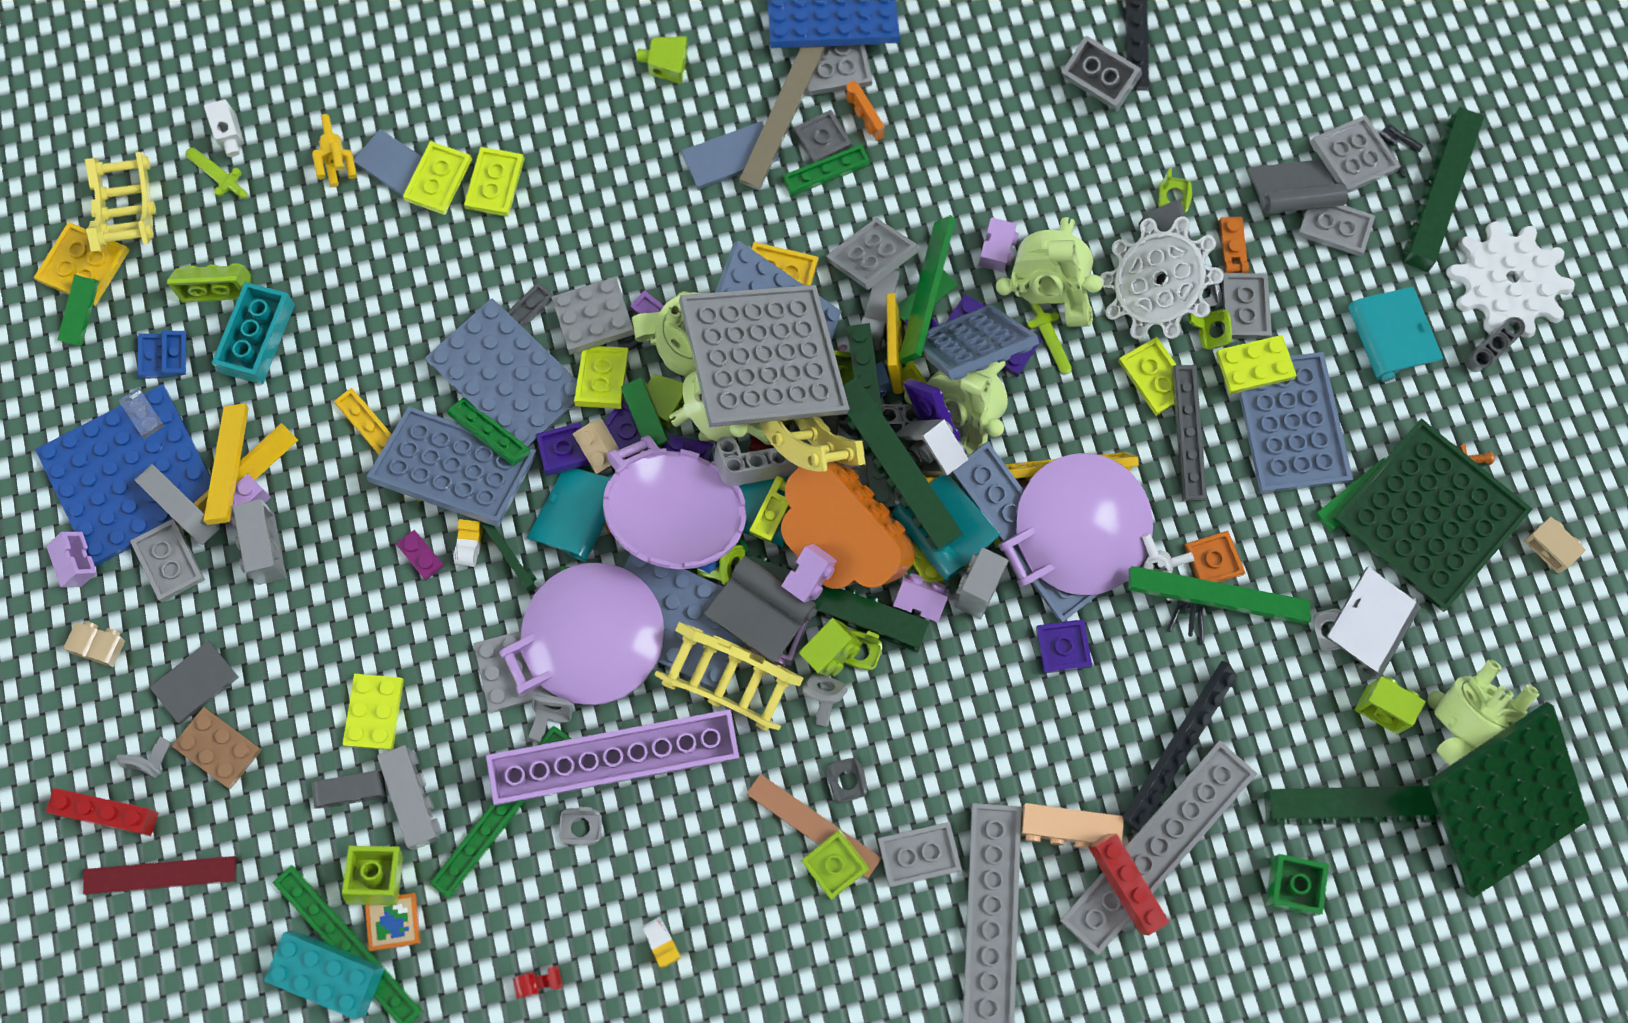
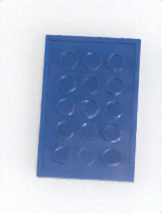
(832, 22)

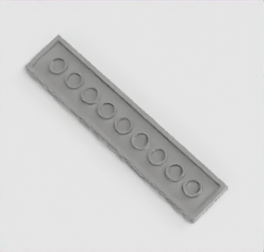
(1162, 842)
(992, 914)

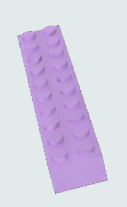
(612, 757)

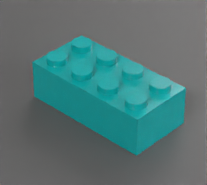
(253, 333)
(324, 974)

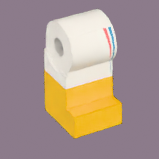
(468, 542)
(661, 943)

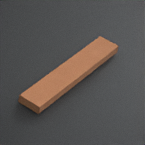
(803, 818)

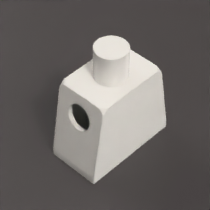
(225, 127)

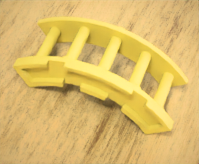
(99, 231)
(824, 445)
(736, 655)

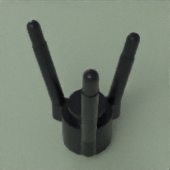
(1392, 136)
(1191, 608)

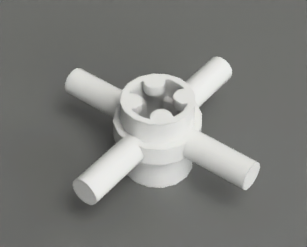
(1163, 557)

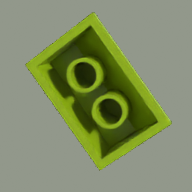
(209, 282)

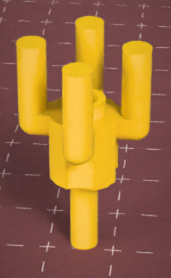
(332, 154)

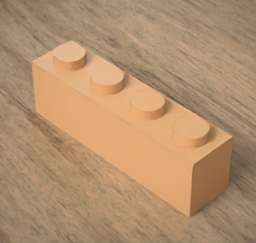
(1067, 825)

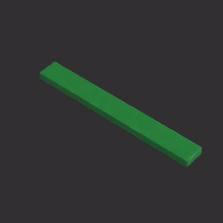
(927, 290)
(1219, 595)
(481, 836)
(338, 934)

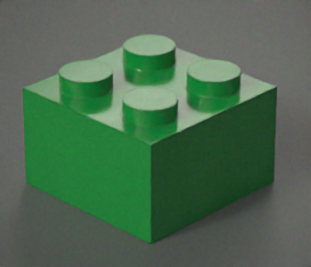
(1297, 885)

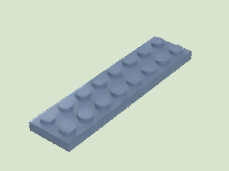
(997, 496)

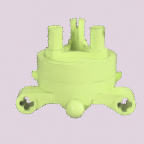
(1055, 270)
(668, 334)
(974, 404)
(695, 410)
(1477, 711)

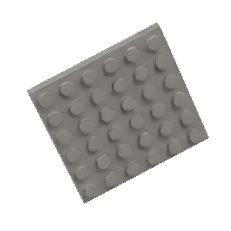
(763, 355)

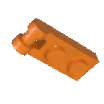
(865, 110)
(1233, 245)

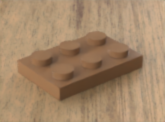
(216, 748)

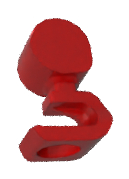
(530, 984)

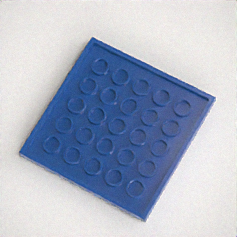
(97, 469)

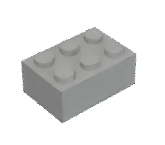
(1101, 73)
(933, 446)
(258, 542)
(980, 582)

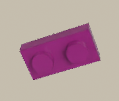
(420, 555)

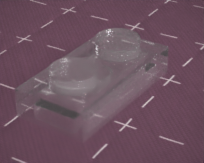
(141, 413)

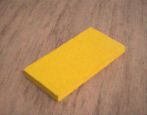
(894, 343)

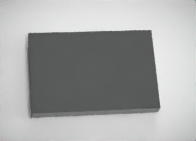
(194, 682)

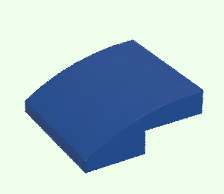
(161, 354)

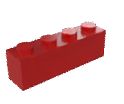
(102, 812)
(1128, 884)

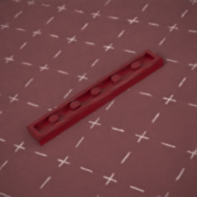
(160, 875)

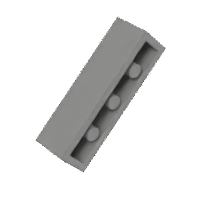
(408, 797)

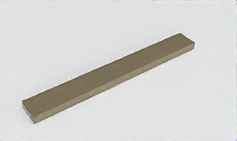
(781, 116)

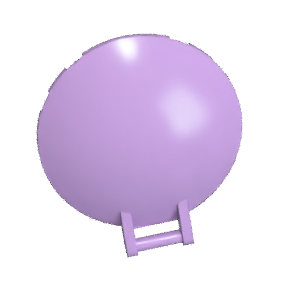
(671, 506)
(1080, 525)
(589, 635)

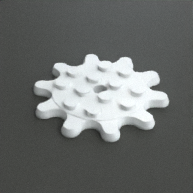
(1148, 258)
(1498, 297)

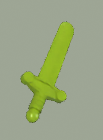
(226, 181)
(1044, 321)

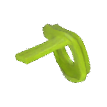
(1175, 183)
(1204, 325)
(724, 572)
(875, 648)

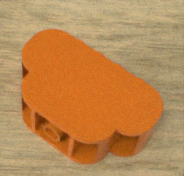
(848, 525)

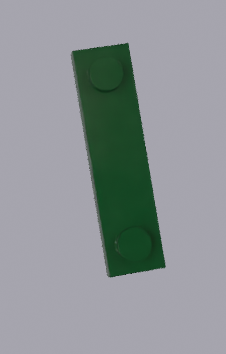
(525, 576)

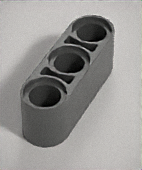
(1502, 337)
(348, 789)

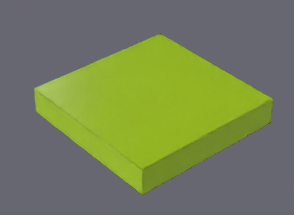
(835, 864)

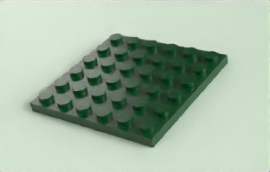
(1432, 515)
(1509, 799)

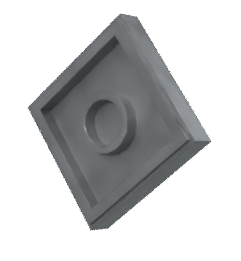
(822, 136)

